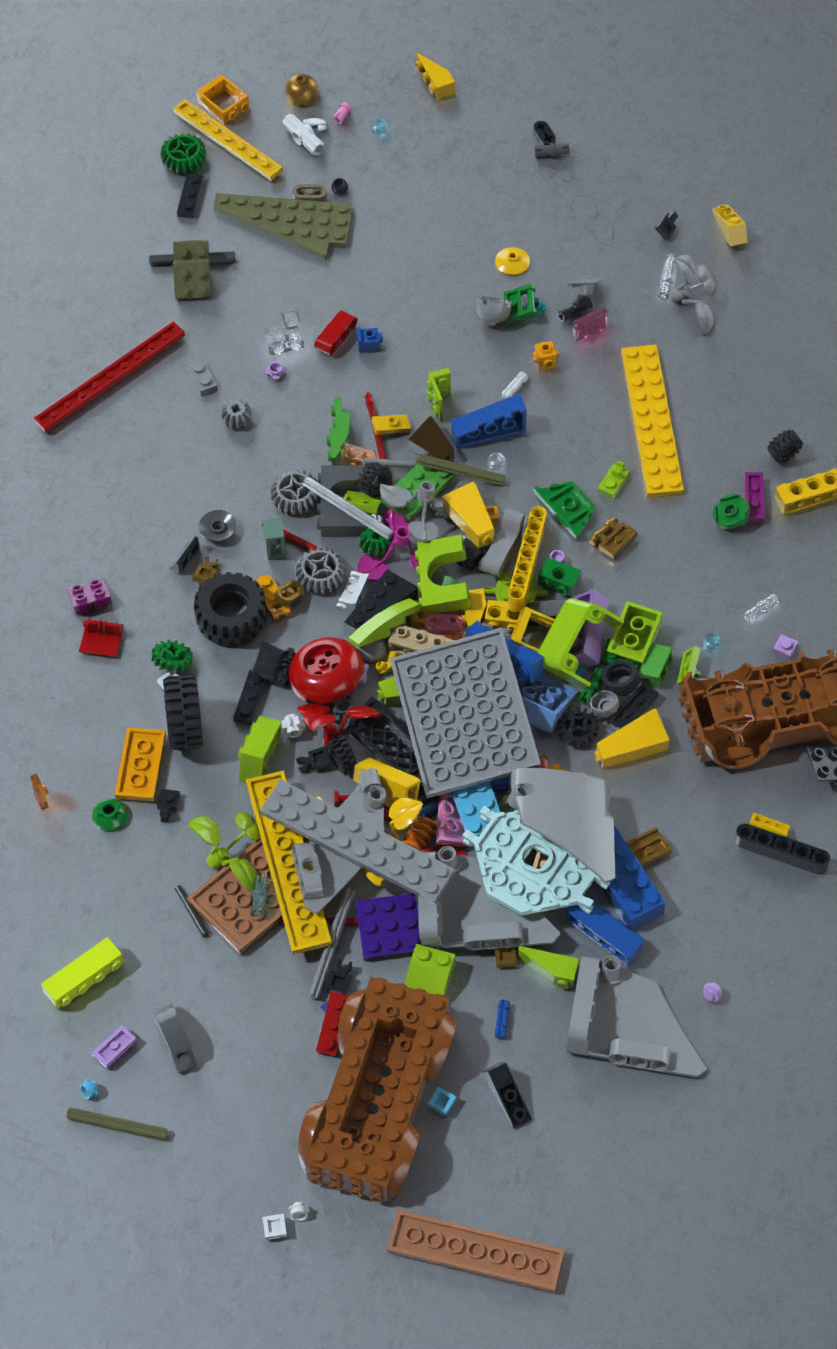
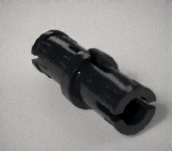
(575, 309)

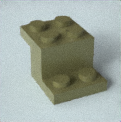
(191, 269)

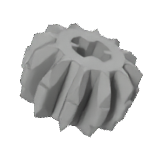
(236, 413)

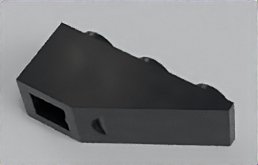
(507, 1094)

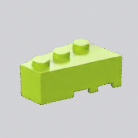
(258, 747)

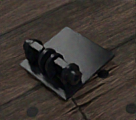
(273, 664)
(824, 762)

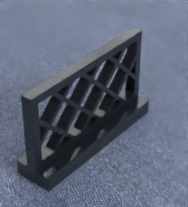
(398, 731)

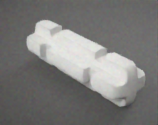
(515, 385)

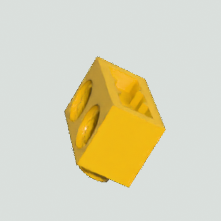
(503, 614)

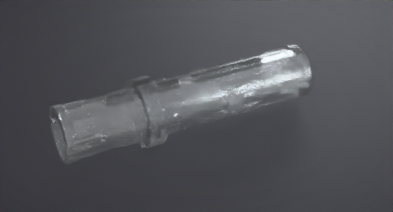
(666, 281)

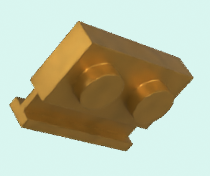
(649, 847)

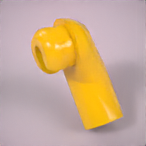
(385, 667)

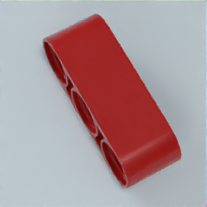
(335, 333)

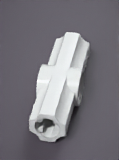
(303, 134)

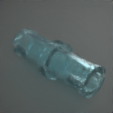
(259, 895)

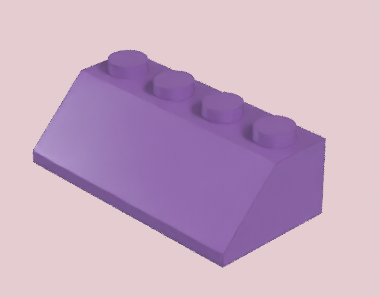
(590, 638)

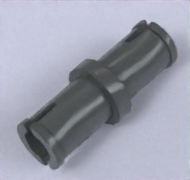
(552, 149)

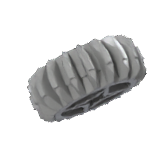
(286, 499)
(322, 576)

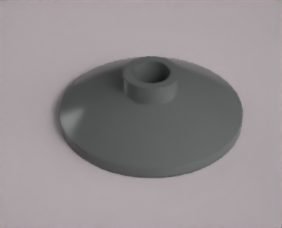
(215, 520)

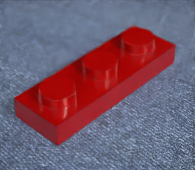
(328, 1036)

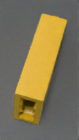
(469, 514)
(635, 740)
(395, 782)

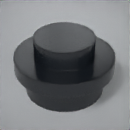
(339, 186)

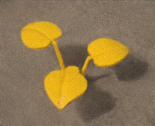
(403, 814)

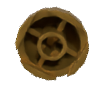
(301, 90)

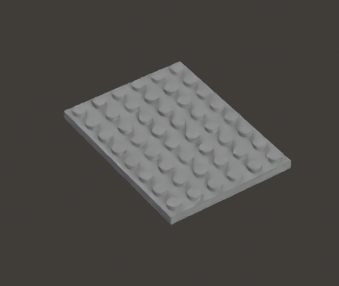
(464, 712)

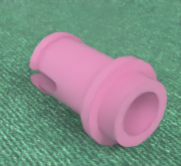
(344, 110)

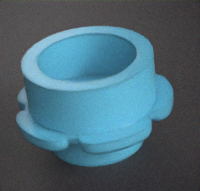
(89, 1089)

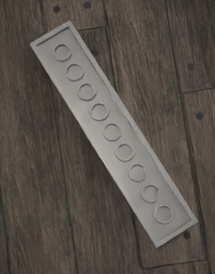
(357, 841)

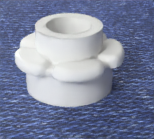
(298, 1211)

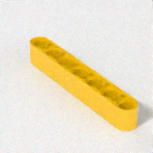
(527, 559)

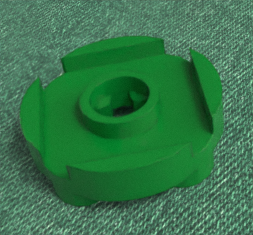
(737, 518)

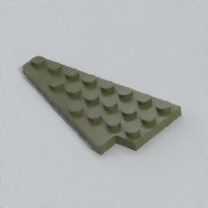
(301, 223)

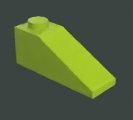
(555, 968)

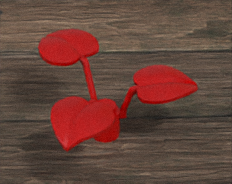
(315, 718)

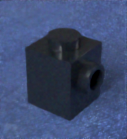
(473, 555)

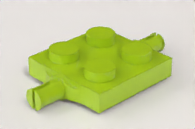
(503, 585)

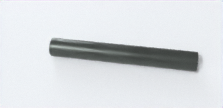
(191, 911)

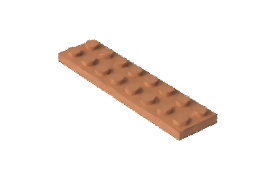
(475, 1251)

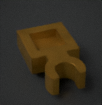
(205, 571)

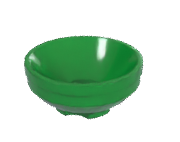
(113, 821)

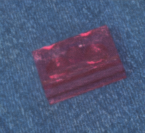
(590, 324)

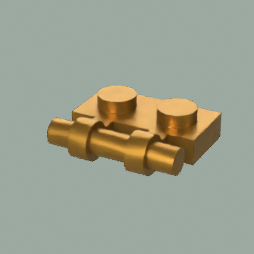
(617, 540)

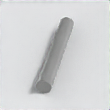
(391, 463)

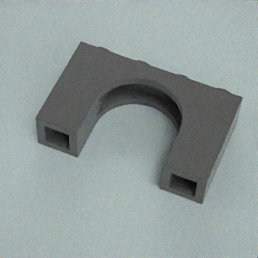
(334, 521)

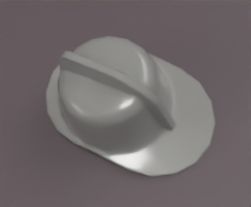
(582, 288)

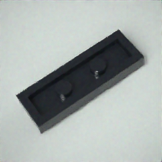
(190, 195)
(249, 699)
(633, 706)

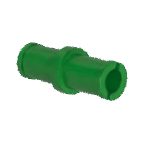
(589, 692)

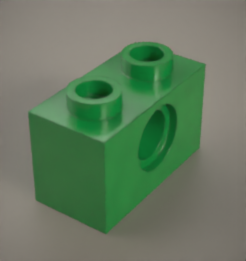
(569, 577)

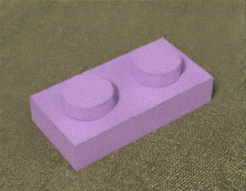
(114, 1046)

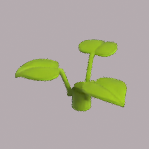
(218, 857)

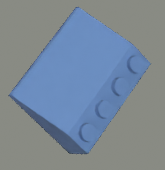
(546, 701)

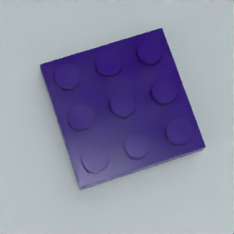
(388, 926)

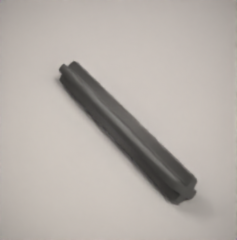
(168, 259)

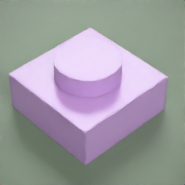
(785, 646)

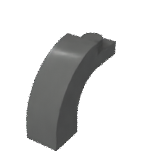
(174, 1036)

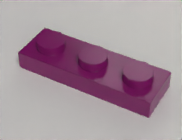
(755, 495)

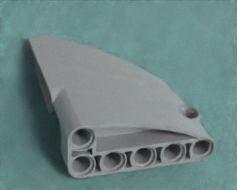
(569, 812)
(470, 918)
(627, 1021)

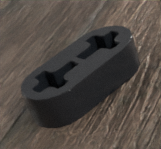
(548, 133)

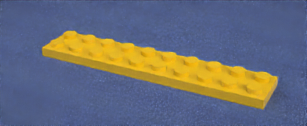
(652, 421)
(304, 928)

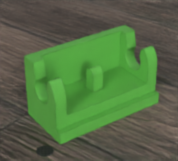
(657, 665)

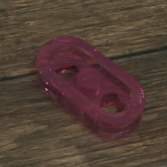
(443, 624)

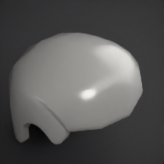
(374, 651)
(604, 704)

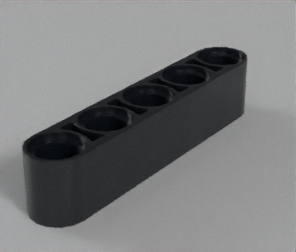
(776, 841)

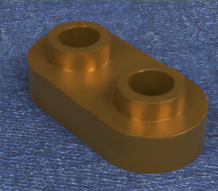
(289, 592)

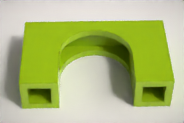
(431, 556)

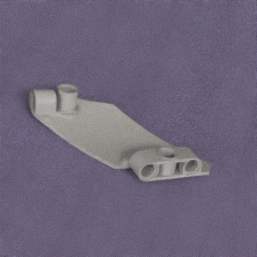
(330, 870)

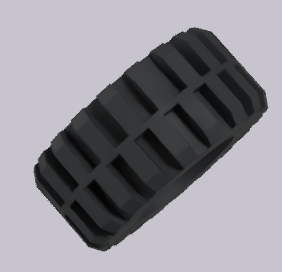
(230, 588)
(182, 712)

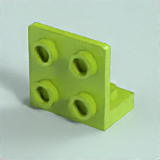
(438, 387)

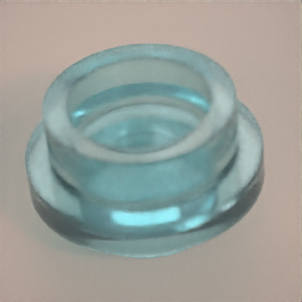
(378, 126)
(711, 642)

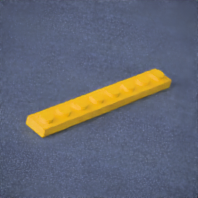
(228, 140)

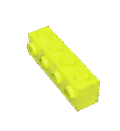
(82, 973)

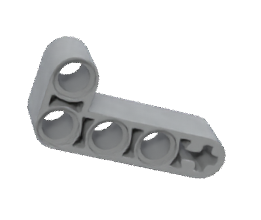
(504, 542)

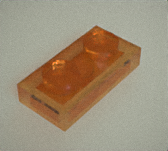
(355, 454)

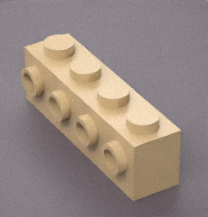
(408, 640)

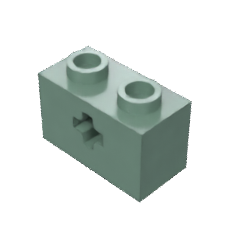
(274, 538)

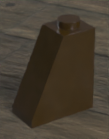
(431, 441)

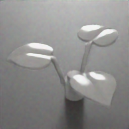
(682, 293)
(399, 496)

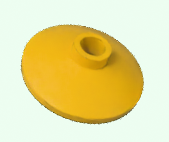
(512, 261)

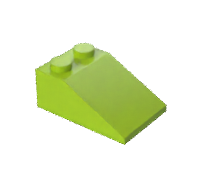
(636, 633)
(430, 970)

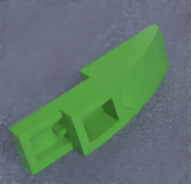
(339, 433)

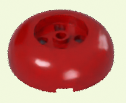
(313, 673)

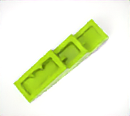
(380, 625)

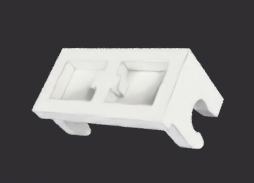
(353, 591)

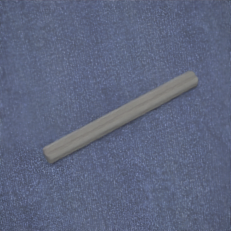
(348, 508)
(328, 952)

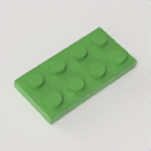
(412, 481)

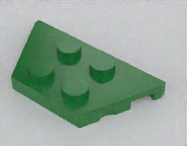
(567, 505)

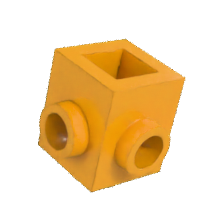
(545, 355)

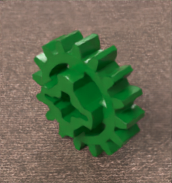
(171, 656)

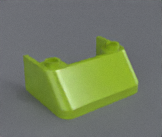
(563, 634)

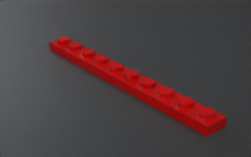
(109, 377)

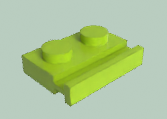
(364, 502)

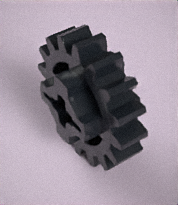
(578, 727)

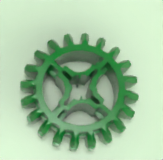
(183, 153)

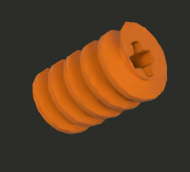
(420, 832)

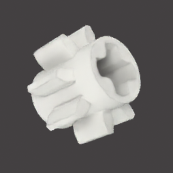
(292, 725)

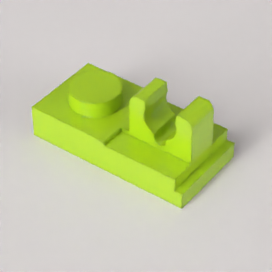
(613, 480)
(689, 663)

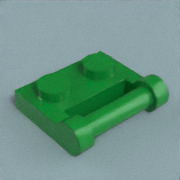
(517, 308)

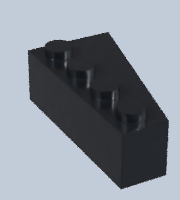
(385, 593)

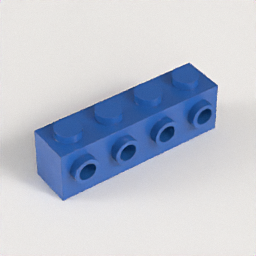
(606, 932)

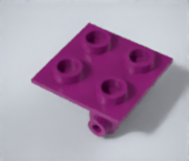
(89, 593)

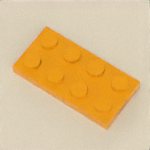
(140, 764)

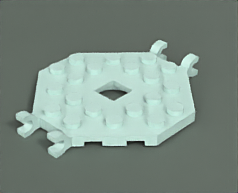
(518, 885)

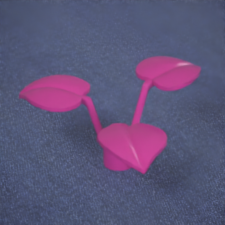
(375, 566)

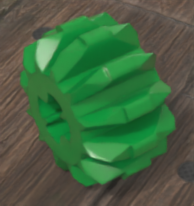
(373, 543)

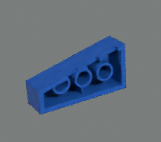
(490, 422)
(525, 662)

